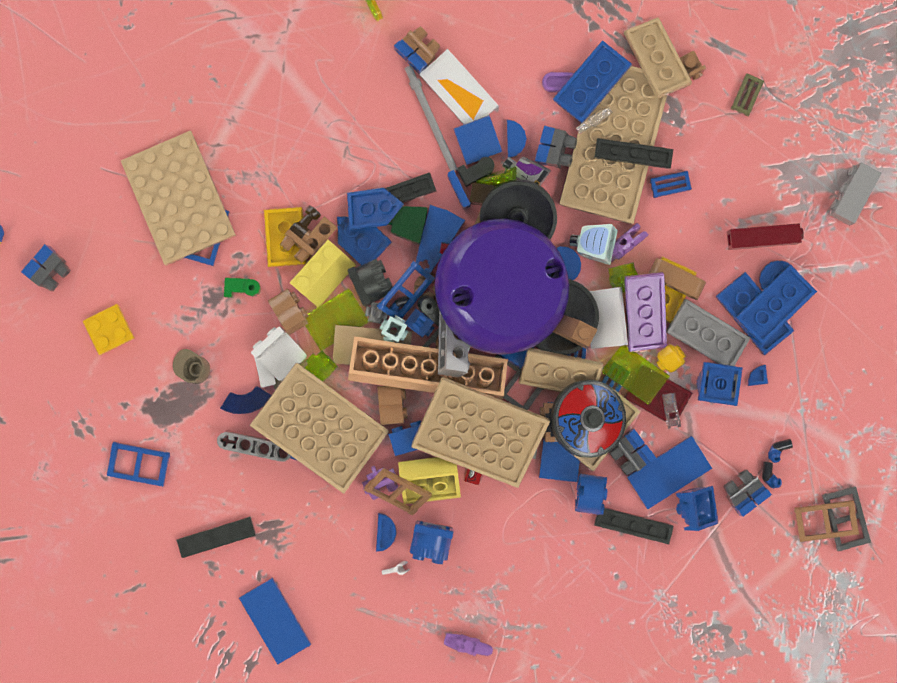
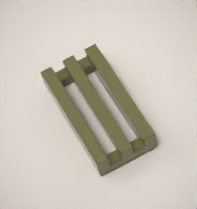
(741, 109)

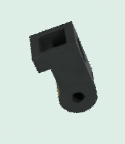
(481, 169)
(429, 308)

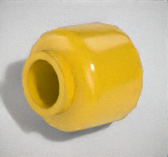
(670, 358)

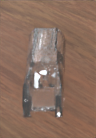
(670, 406)

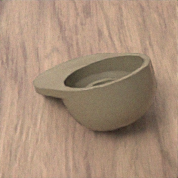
(191, 367)

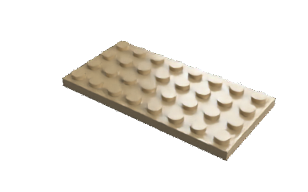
(609, 186)

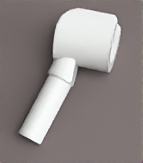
(399, 569)

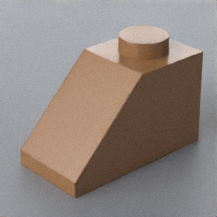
(576, 331)

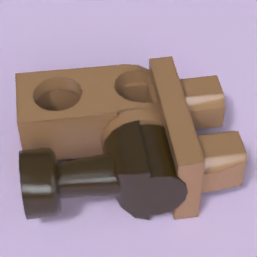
(304, 238)

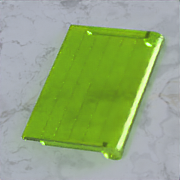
(341, 311)
(635, 374)

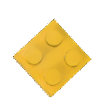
(108, 329)

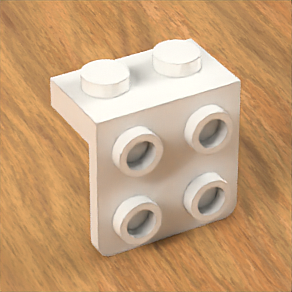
(278, 352)

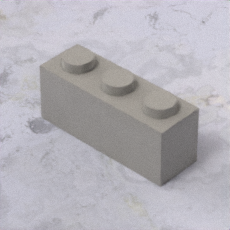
(854, 193)

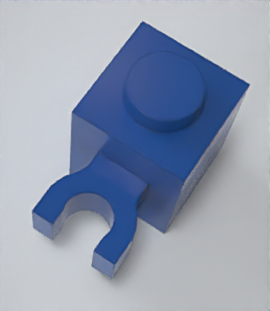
(420, 323)

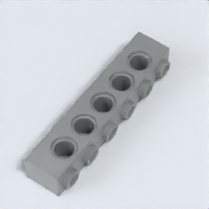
(447, 362)

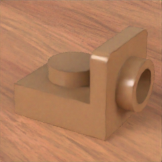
(693, 65)

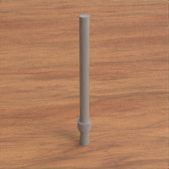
(416, 85)

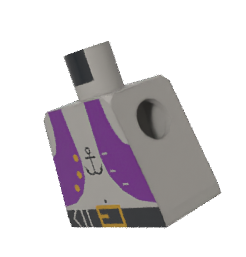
(528, 170)

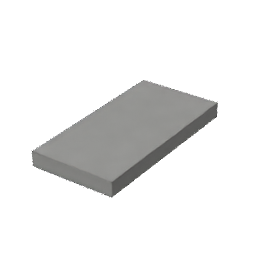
(707, 334)

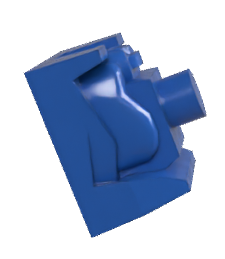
(698, 508)

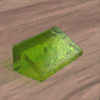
(499, 177)

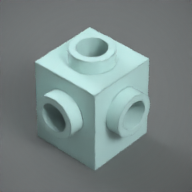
(396, 322)

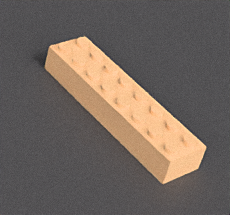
(417, 368)

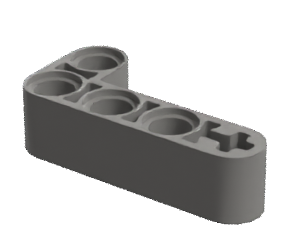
(254, 449)

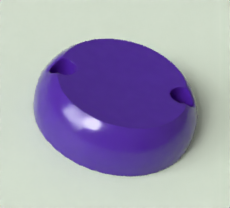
(503, 286)

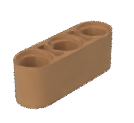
(679, 279)

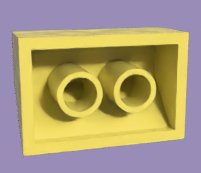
(322, 273)
(433, 475)

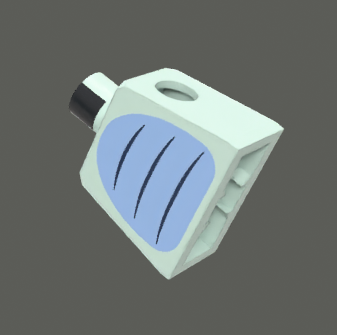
(596, 242)

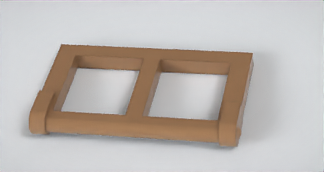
(370, 488)
(851, 505)

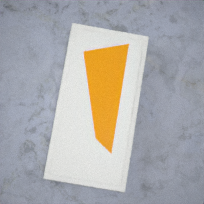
(458, 88)

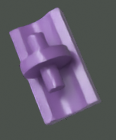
(390, 484)

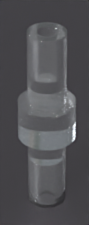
(594, 120)

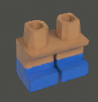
(415, 51)

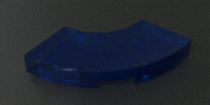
(246, 403)

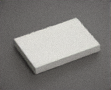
(611, 322)

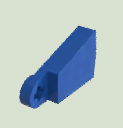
(439, 227)

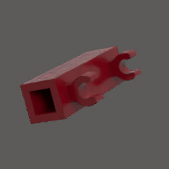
(764, 236)

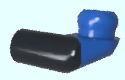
(399, 302)
(777, 448)
(768, 477)

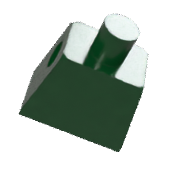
(409, 223)

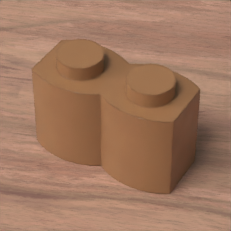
(288, 311)
(391, 405)

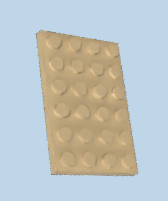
(178, 198)
(319, 428)
(480, 432)

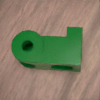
(238, 285)

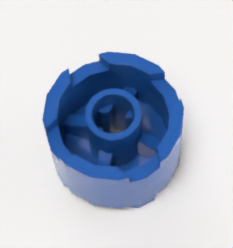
(590, 494)

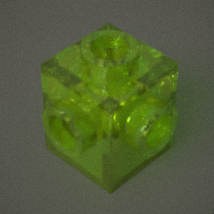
(618, 274)
(320, 366)

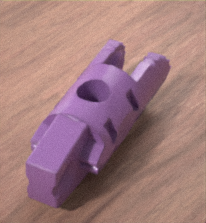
(620, 249)
(467, 645)

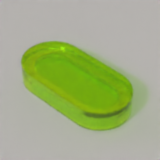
(374, 9)

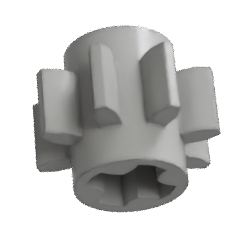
(375, 315)

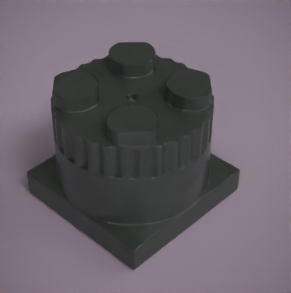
(370, 281)

